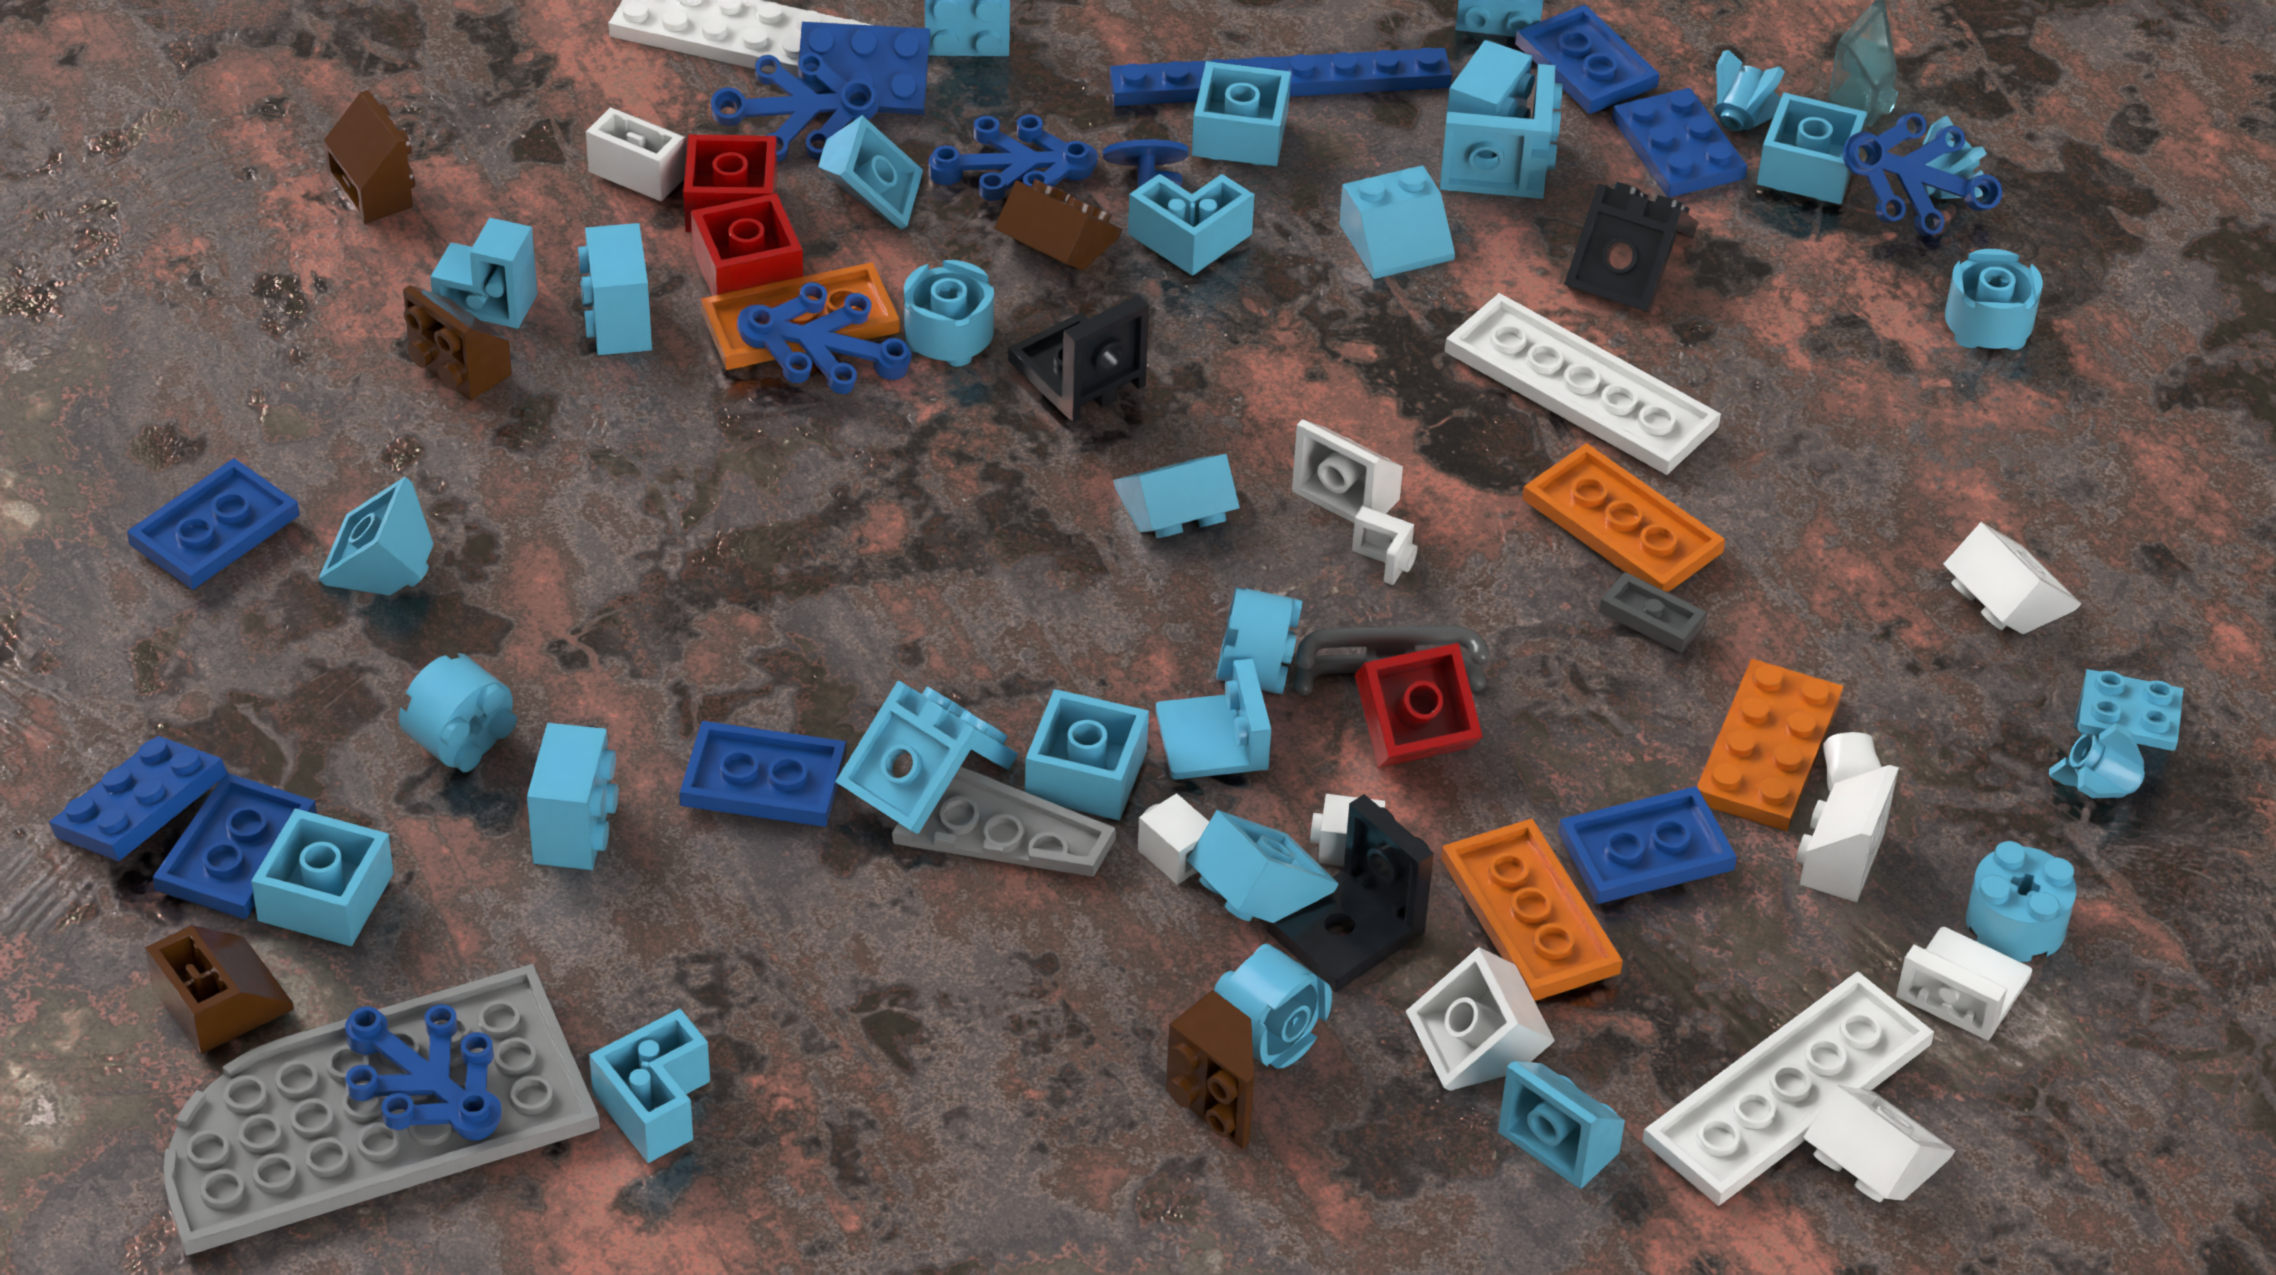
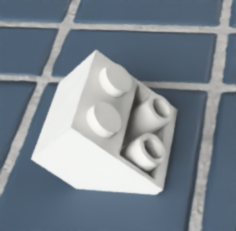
(636, 154)

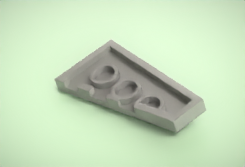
(1010, 826)

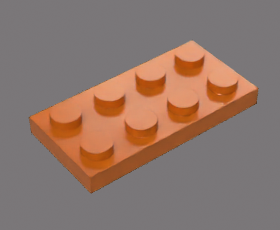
(723, 310)
(1623, 519)
(1769, 744)
(1531, 909)

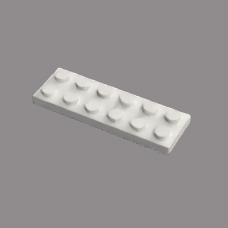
(719, 29)
(1583, 383)
(1774, 1092)

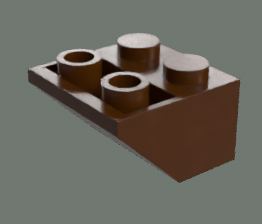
(370, 160)
(1057, 224)
(454, 343)
(214, 985)
(1213, 1066)

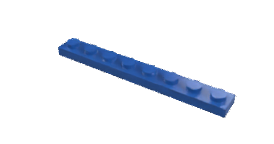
(1309, 75)

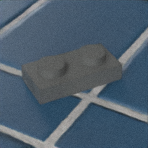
(1653, 612)

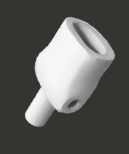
(1849, 756)

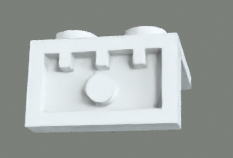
(1962, 982)

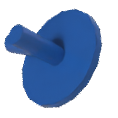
(1147, 155)

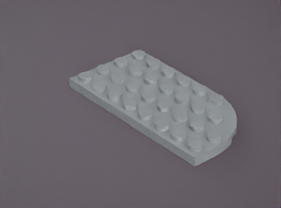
(289, 1142)

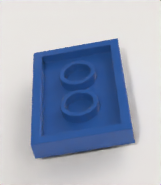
(885, 56)
(1588, 58)
(1679, 142)
(213, 523)
(763, 773)
(138, 798)
(1647, 844)
(227, 845)

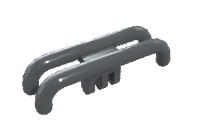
(1381, 644)

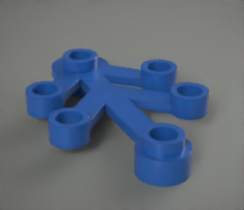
(801, 103)
(1065, 160)
(1913, 172)
(818, 339)
(424, 1076)

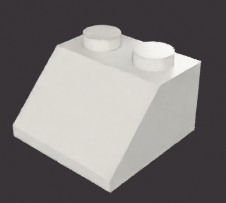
(1342, 473)
(2008, 582)
(1847, 833)
(1479, 1021)
(1875, 1144)

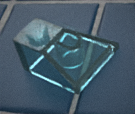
(1866, 66)

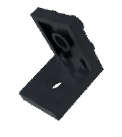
(1631, 219)
(1095, 355)
(1377, 898)

